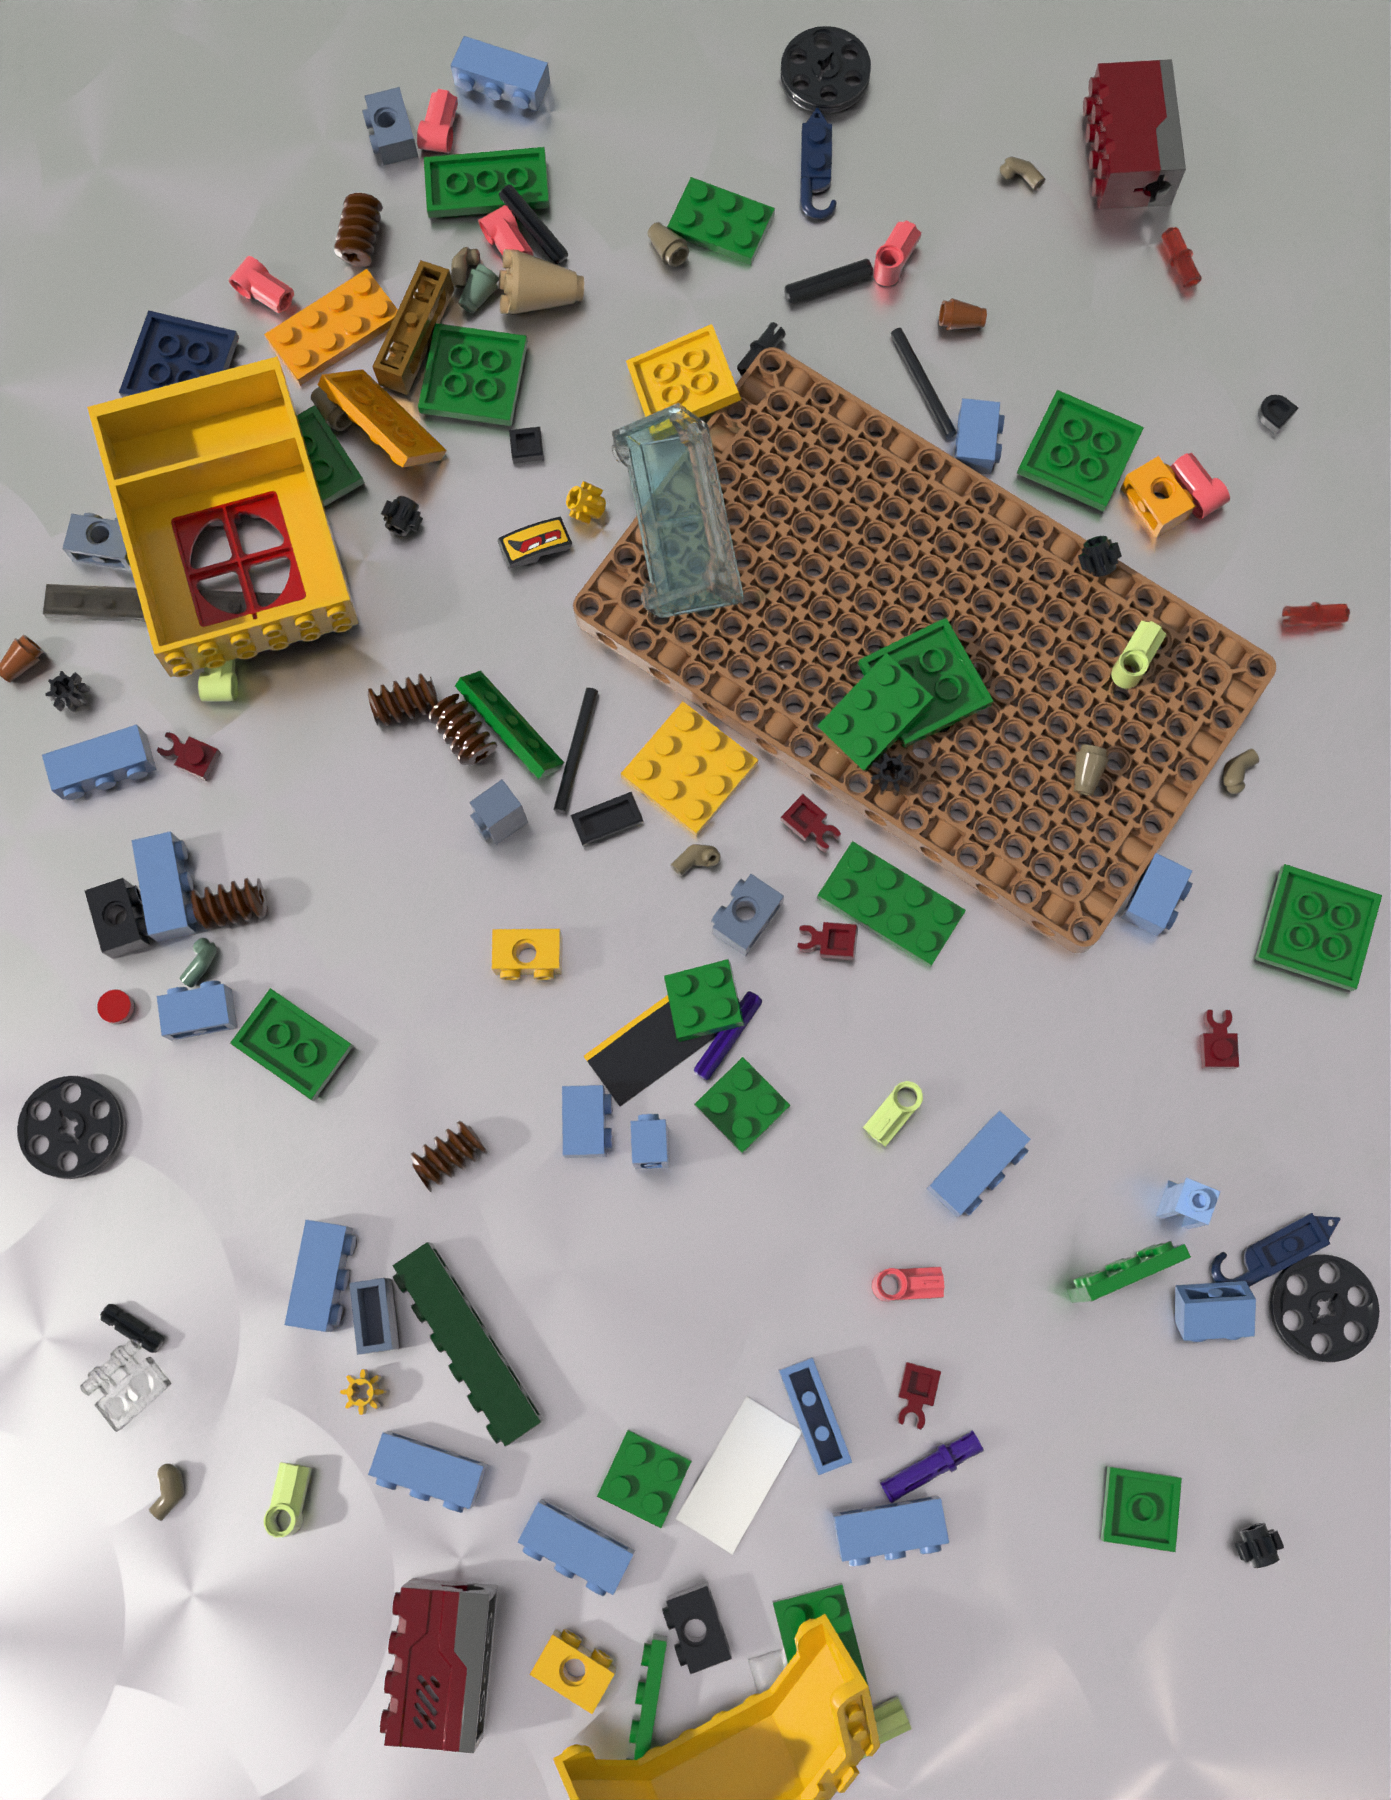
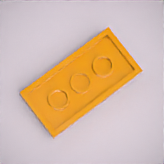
(332, 327)
(381, 418)

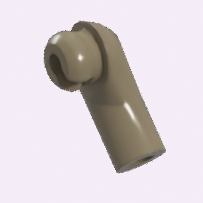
(1025, 169)
(461, 263)
(1235, 770)
(696, 855)
(171, 1491)

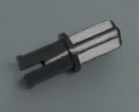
(765, 341)

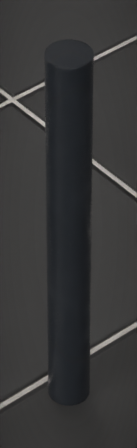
(923, 383)
(575, 750)

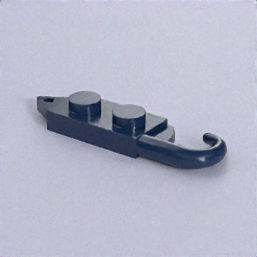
(816, 163)
(1281, 1249)

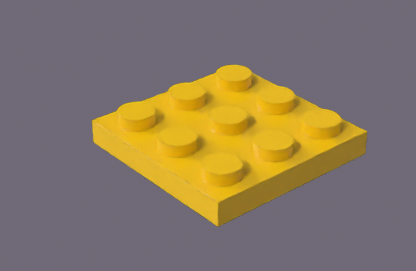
(685, 372)
(689, 768)

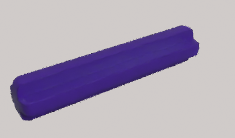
(725, 1039)

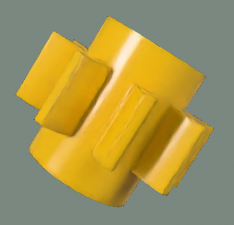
(585, 502)
(373, 1392)

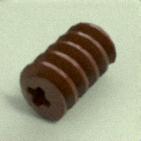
(358, 229)
(402, 700)
(459, 732)
(229, 904)
(447, 1154)

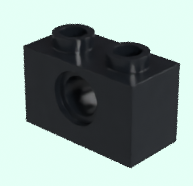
(104, 905)
(712, 1646)

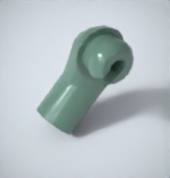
(197, 968)

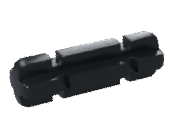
(132, 1328)

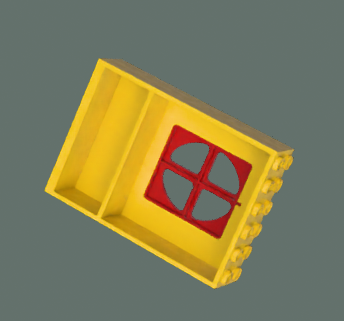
(205, 457)

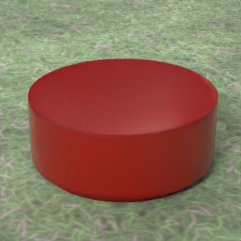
(115, 1006)

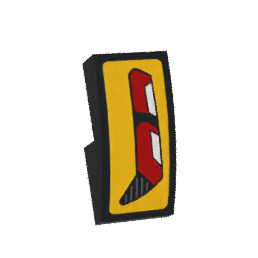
(535, 540)

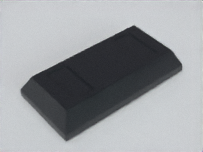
(607, 818)

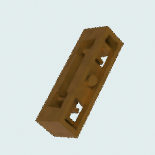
(413, 327)

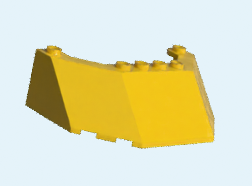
(774, 1746)

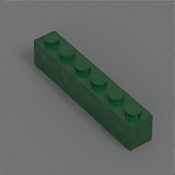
(467, 1344)

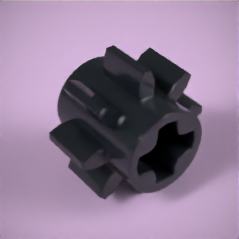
(401, 516)
(1099, 556)
(76, 689)
(885, 781)
(1259, 1545)

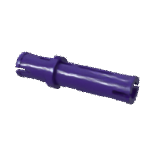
(927, 1469)

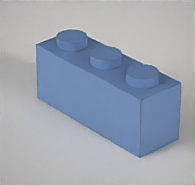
(500, 73)
(99, 763)
(164, 886)
(979, 1165)
(320, 1276)
(815, 1416)
(427, 1471)
(891, 1530)
(575, 1548)

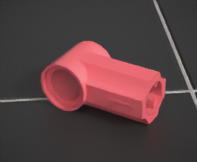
(437, 129)
(503, 231)
(895, 253)
(254, 280)
(1206, 492)
(912, 1283)

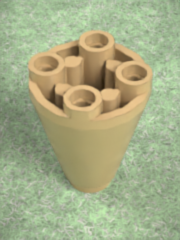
(536, 284)

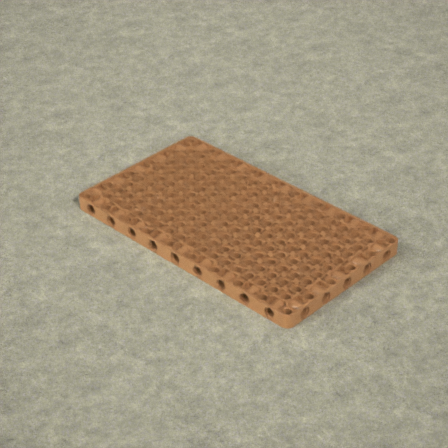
(1008, 522)

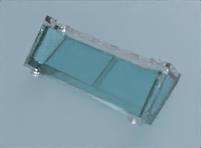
(679, 513)

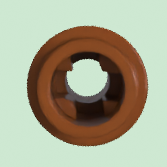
(961, 315)
(19, 658)

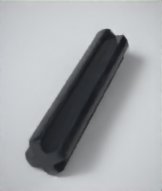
(533, 224)
(828, 280)

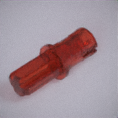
(1181, 257)
(1315, 614)

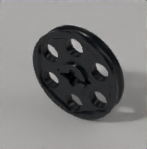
(817, 60)
(54, 1125)
(1341, 1309)

